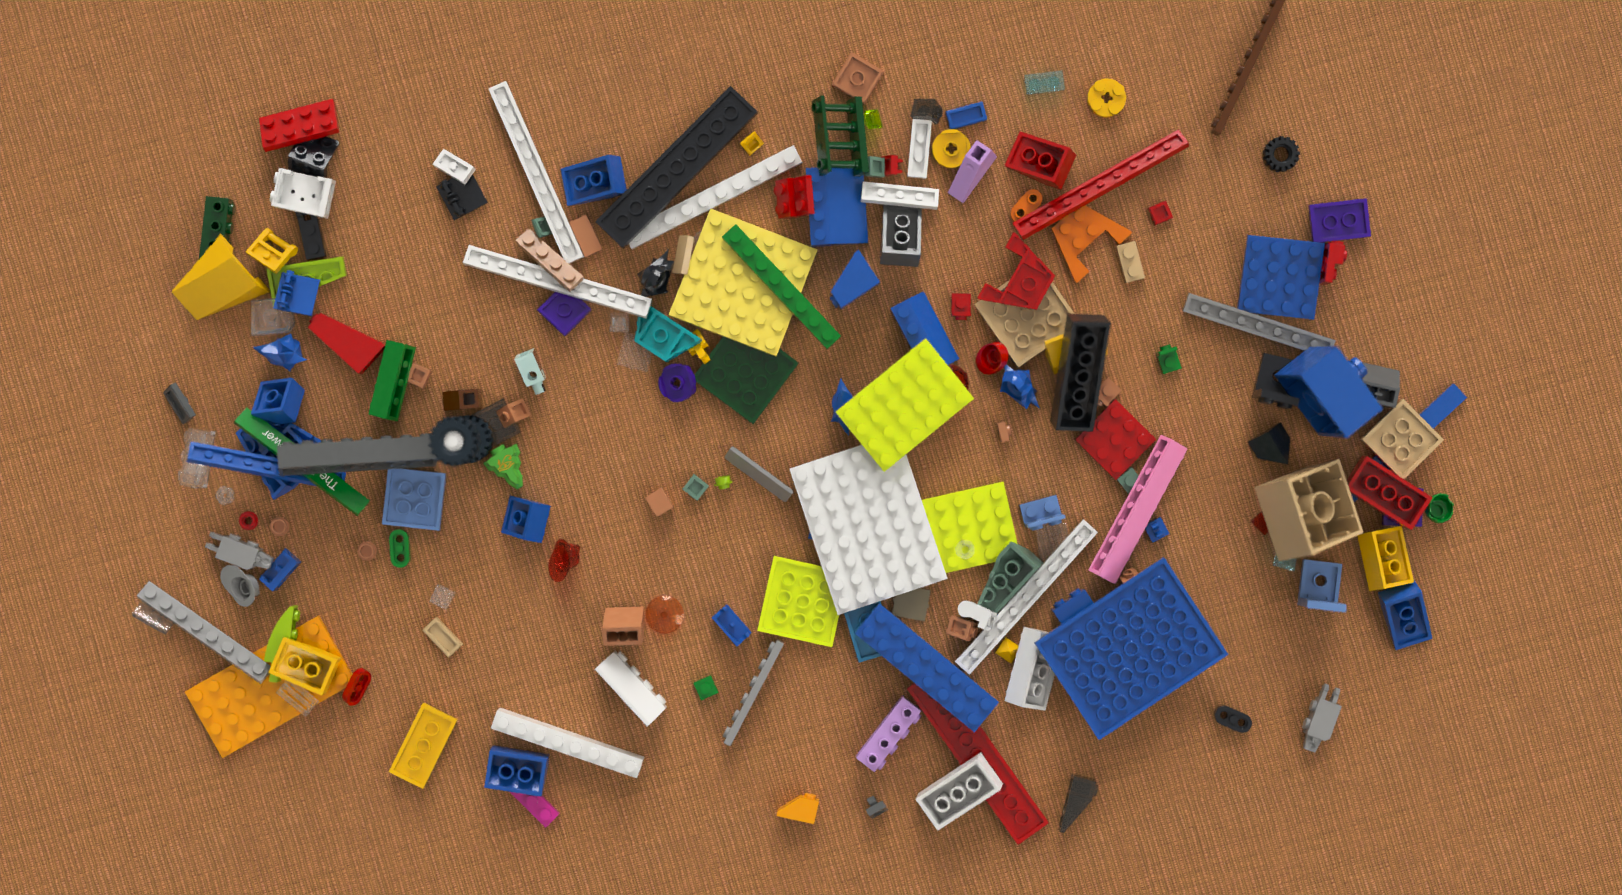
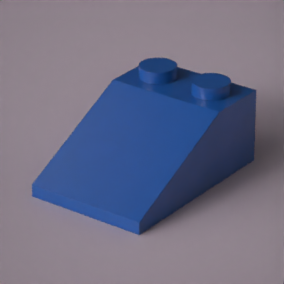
(594, 180)
(1405, 615)

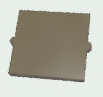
(912, 604)

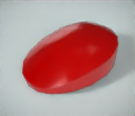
(992, 358)

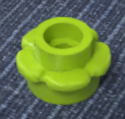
(723, 482)

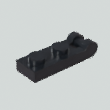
(311, 237)

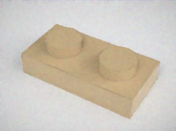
(1130, 262)

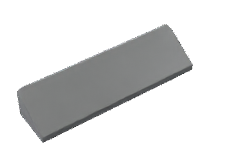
(758, 474)

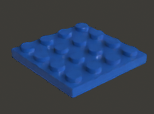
(1280, 276)

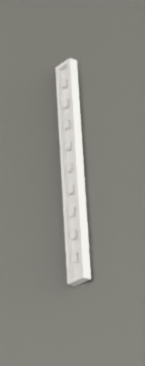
(536, 172)
(718, 194)
(537, 276)
(1026, 596)

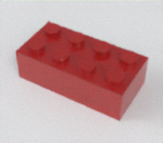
(1387, 492)

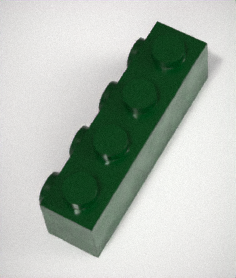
(216, 221)

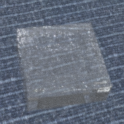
(442, 596)

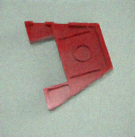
(1027, 283)

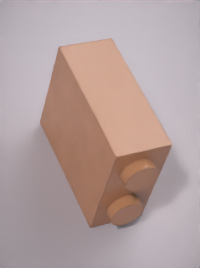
(623, 626)

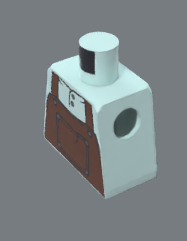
(528, 362)

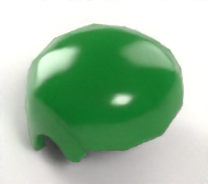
(1440, 508)

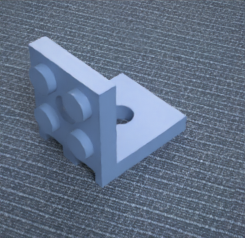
(1324, 596)

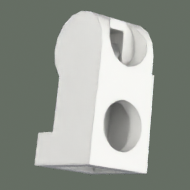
(983, 615)

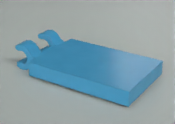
(854, 619)

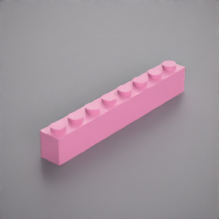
(1138, 509)

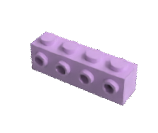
(888, 733)

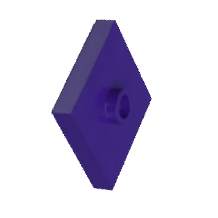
(564, 312)

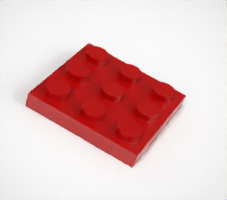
(1115, 440)

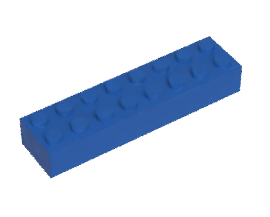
(926, 667)

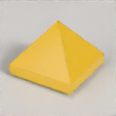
(751, 143)
(1007, 650)

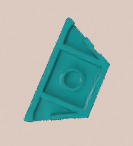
(663, 335)

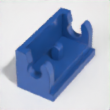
(280, 570)
(731, 625)

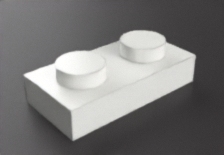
(454, 166)

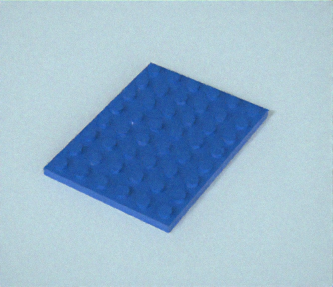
(1131, 648)

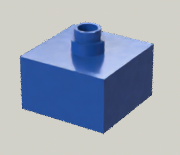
(1329, 390)

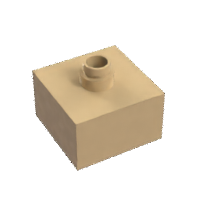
(1309, 510)

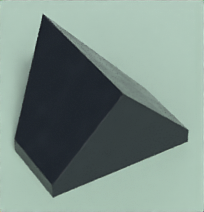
(1272, 445)

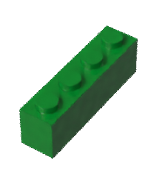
(392, 380)

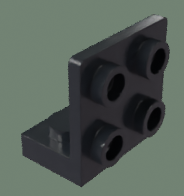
(312, 156)

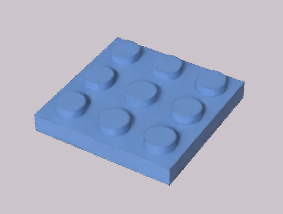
(414, 499)

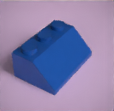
(516, 770)

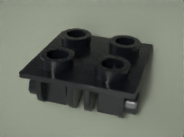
(461, 198)

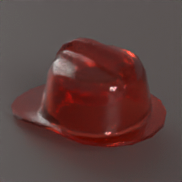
(563, 558)

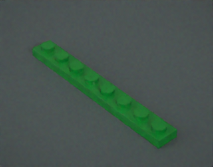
(781, 286)

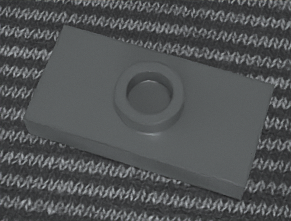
(179, 403)

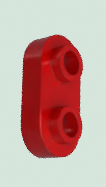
(356, 686)

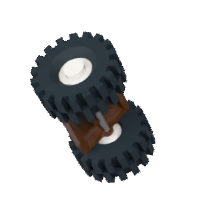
(460, 440)

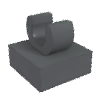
(876, 807)

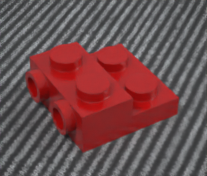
(794, 197)
(1333, 256)

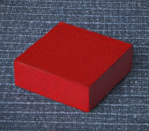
(1160, 213)

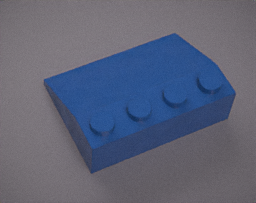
(837, 208)

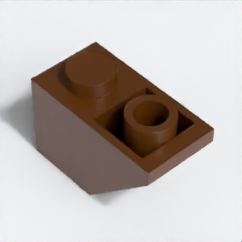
(462, 399)

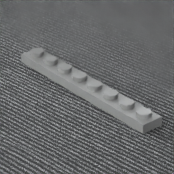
(1254, 323)
(204, 632)

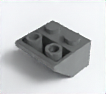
(1383, 384)

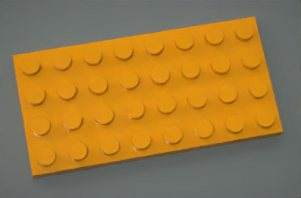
(241, 709)

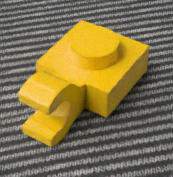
(699, 348)

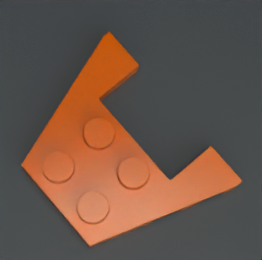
(1081, 229)

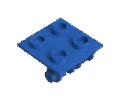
(296, 293)

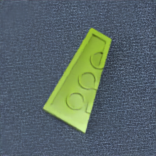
(325, 270)

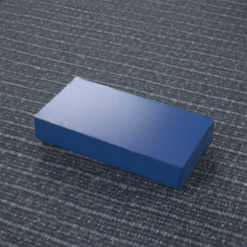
(966, 115)

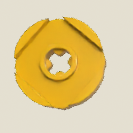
(1113, 106)
(942, 142)

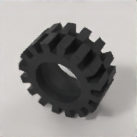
(1292, 150)

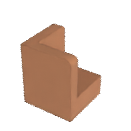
(659, 501)

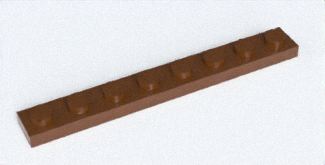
(1244, 70)

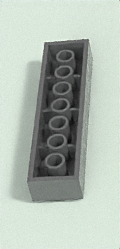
(355, 455)

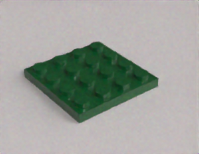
(744, 376)

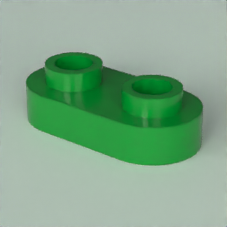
(398, 548)

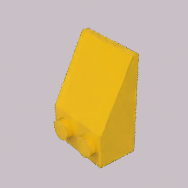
(305, 665)

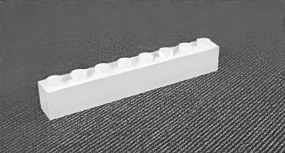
(567, 742)

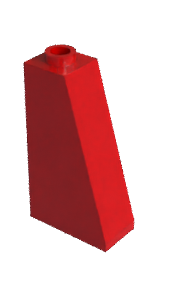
(350, 344)

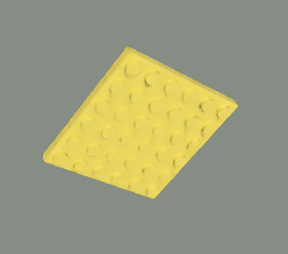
(728, 296)

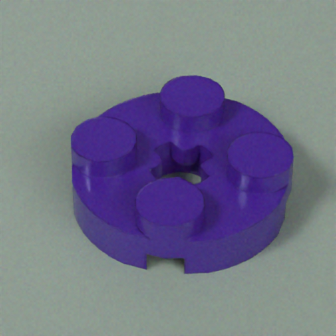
(686, 378)

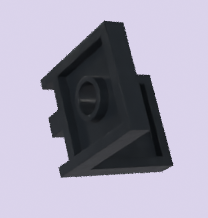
(1267, 389)

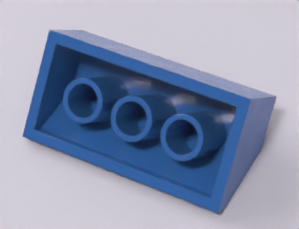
(919, 322)

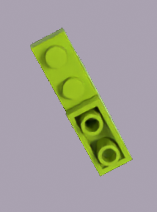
(284, 628)

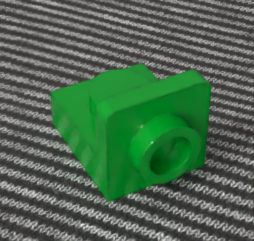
(1168, 359)

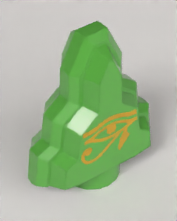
(506, 464)

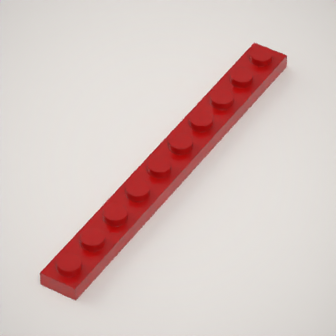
(1100, 184)

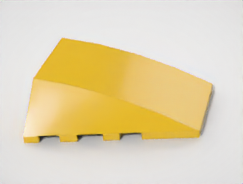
(217, 282)

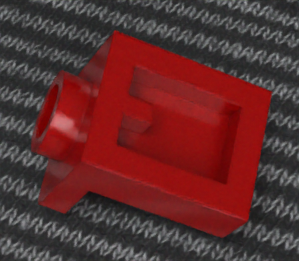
(960, 306)

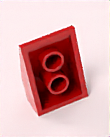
(1041, 160)

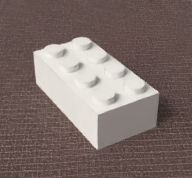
(959, 791)

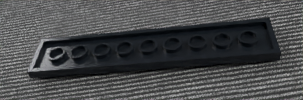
(676, 167)

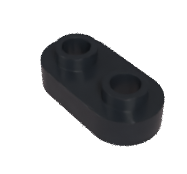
(1232, 718)

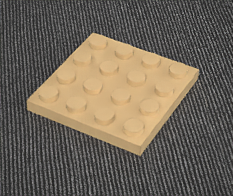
(1023, 328)

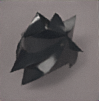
(656, 276)

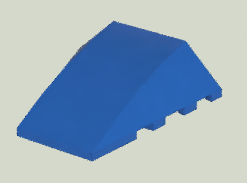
(292, 432)

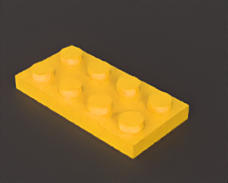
(423, 745)

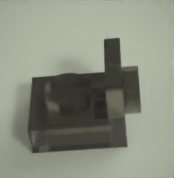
(926, 110)

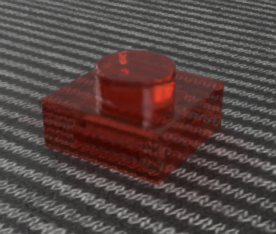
(1260, 523)

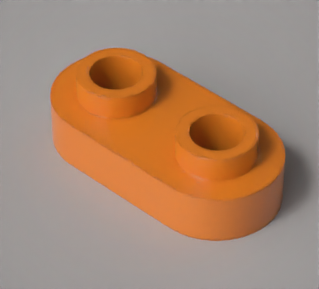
(1026, 205)

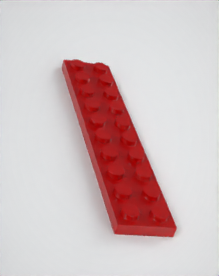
(1012, 802)

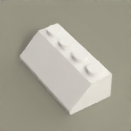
(1031, 674)
(631, 688)

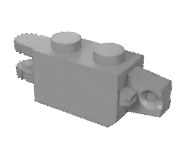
(239, 553)
(1321, 719)

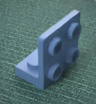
(1041, 512)

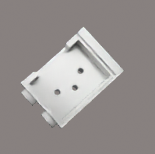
(302, 193)

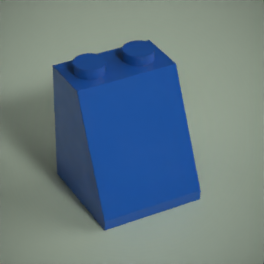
(854, 282)

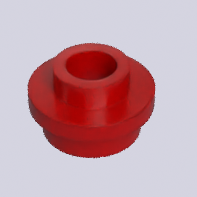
(242, 520)

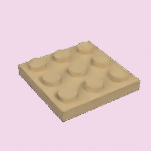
(1402, 439)

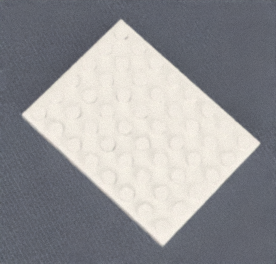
(867, 527)

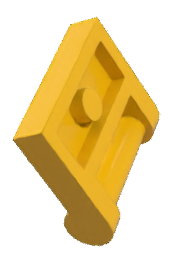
(267, 254)

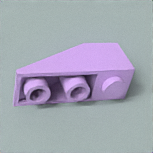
(971, 171)

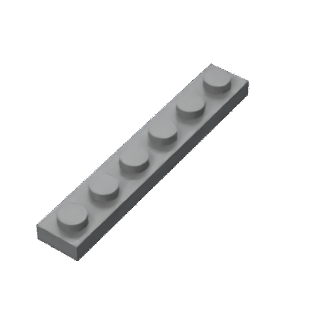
(756, 684)

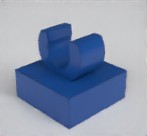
(1156, 529)

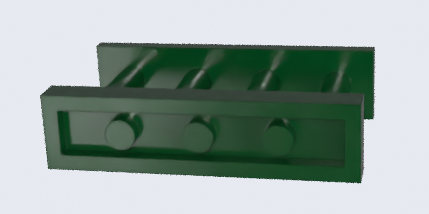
(856, 131)

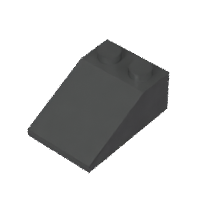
(901, 236)

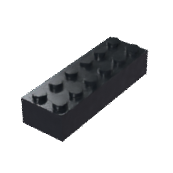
(1080, 372)

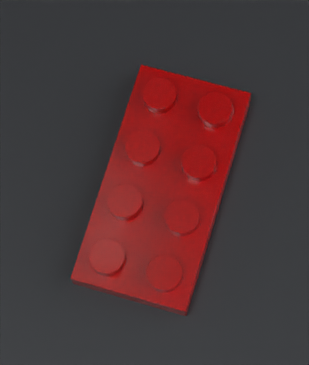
(299, 125)

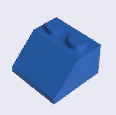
(278, 401)
(525, 519)

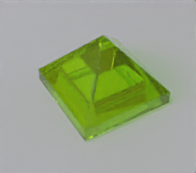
(872, 119)

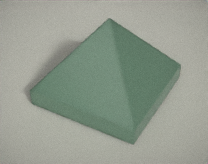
(541, 227)

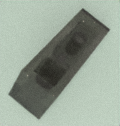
(1078, 796)

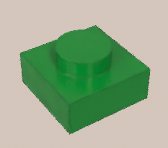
(706, 687)

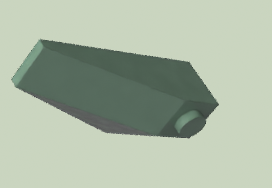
(1008, 575)

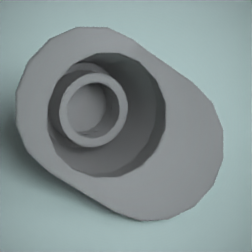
(240, 585)

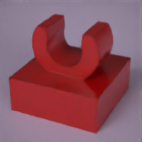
(891, 165)

